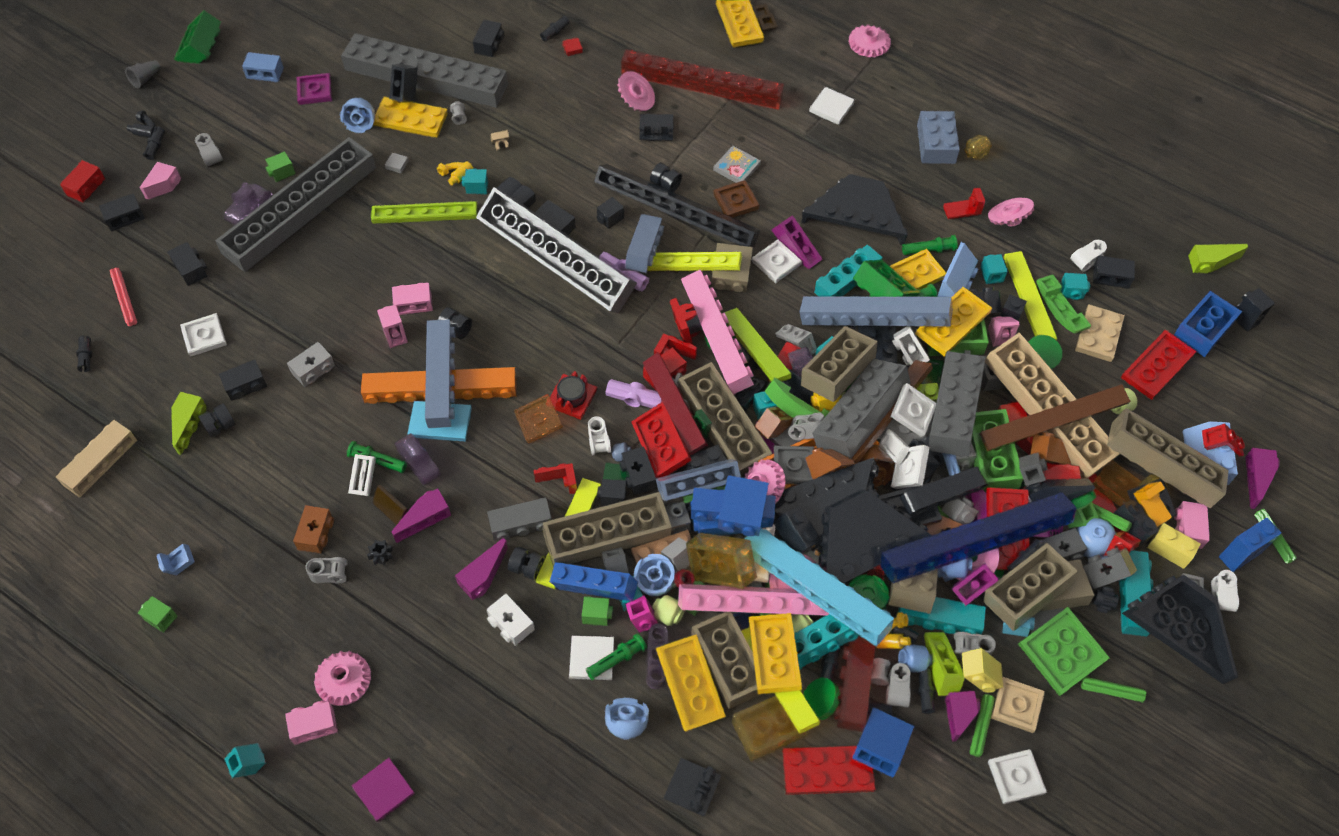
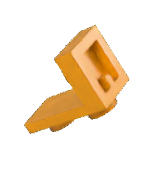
(1152, 504)

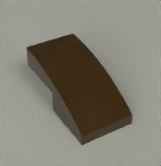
(764, 17)

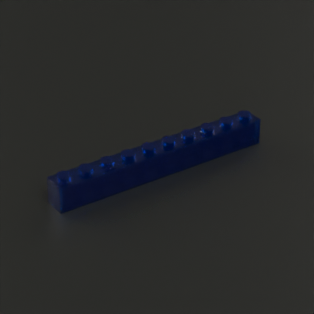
(977, 537)

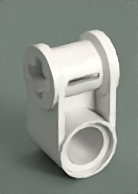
(1087, 256)
(598, 439)
(1225, 589)

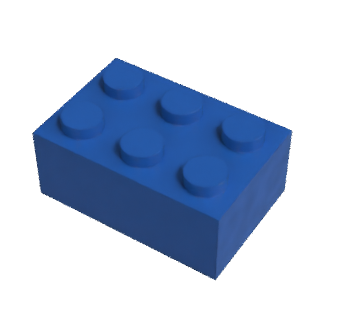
(1207, 323)

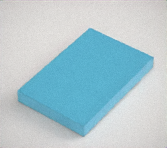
(456, 432)

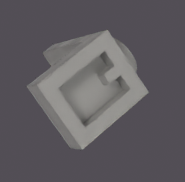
(798, 337)

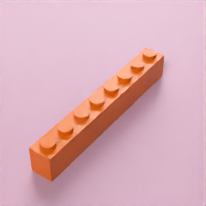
(412, 385)

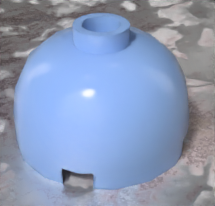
(357, 115)
(1096, 536)
(655, 575)
(626, 718)

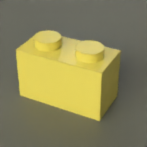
(1174, 545)
(982, 670)

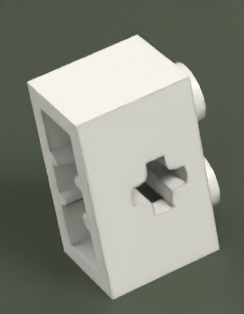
(506, 609)

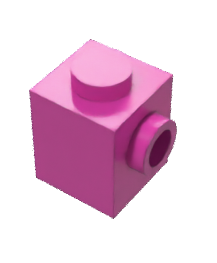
(641, 614)

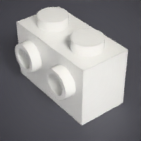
(910, 346)

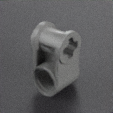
(208, 149)
(806, 425)
(331, 570)
(968, 642)
(898, 689)

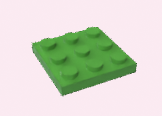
(1063, 651)

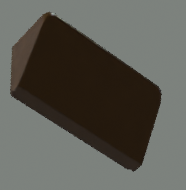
(389, 504)

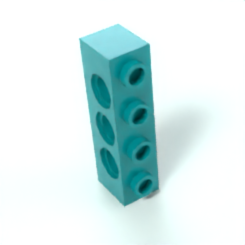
(844, 273)
(830, 642)

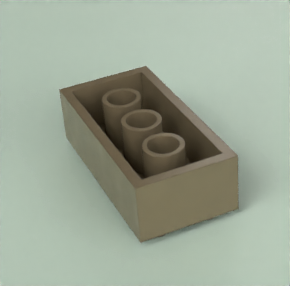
(839, 363)
(1030, 586)
(915, 592)
(728, 658)

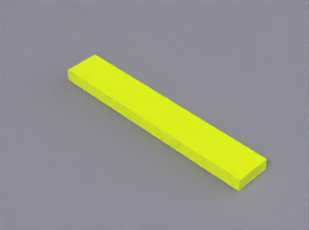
(696, 261)
(1028, 291)
(582, 501)
(793, 702)

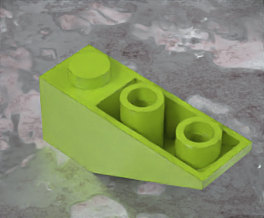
(185, 419)

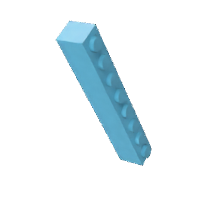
(821, 587)

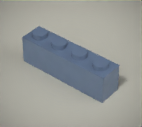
(644, 243)
(701, 477)

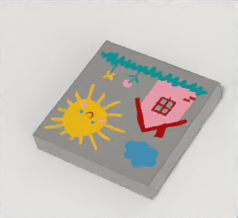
(737, 165)

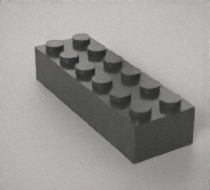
(957, 404)
(861, 407)

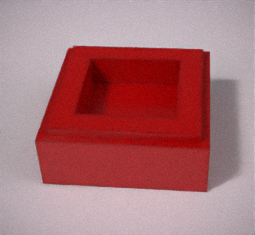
(572, 46)

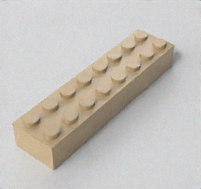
(1040, 389)

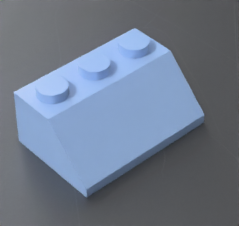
(959, 273)
(1222, 455)

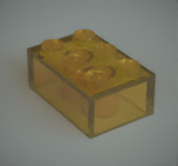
(721, 560)
(765, 728)

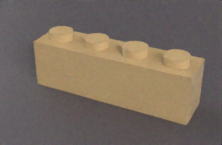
(96, 458)

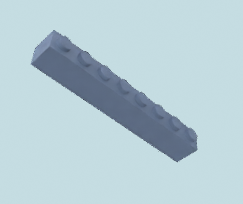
(877, 311)

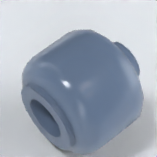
(619, 448)

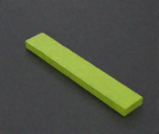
(424, 212)
(756, 346)

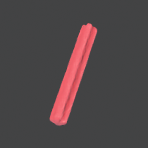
(123, 296)

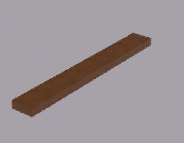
(917, 372)
(1054, 417)

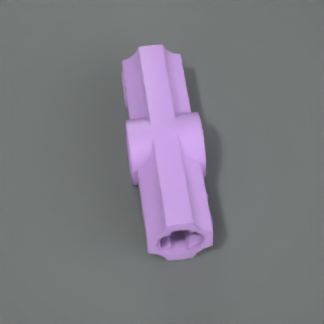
(638, 277)
(633, 394)

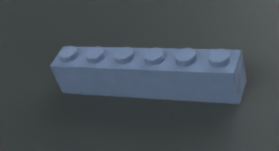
(439, 374)

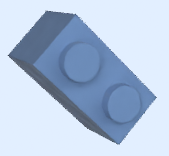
(263, 67)

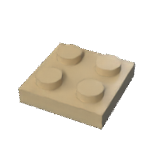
(1018, 705)

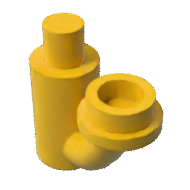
(456, 176)
(896, 641)

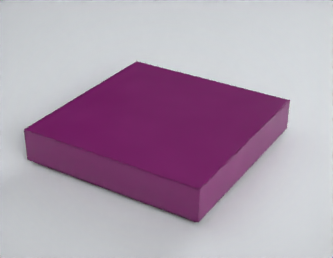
(314, 89)
(383, 790)

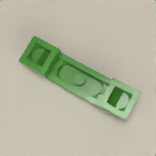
(1059, 306)
(787, 402)

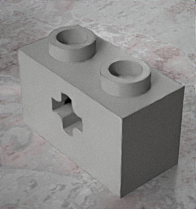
(311, 364)

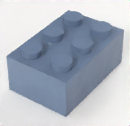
(938, 137)

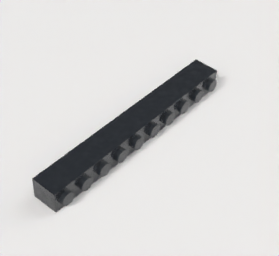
(677, 206)

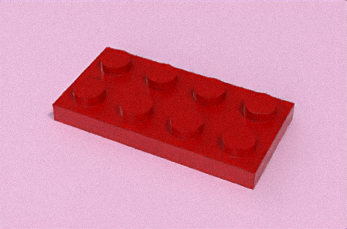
(1158, 364)
(661, 441)
(1001, 500)
(825, 771)

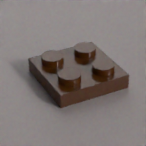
(736, 199)

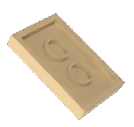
(1103, 335)

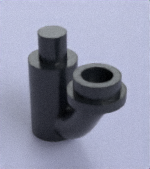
(139, 129)

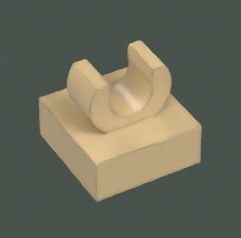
(500, 137)

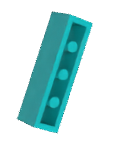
(1134, 587)
(949, 616)

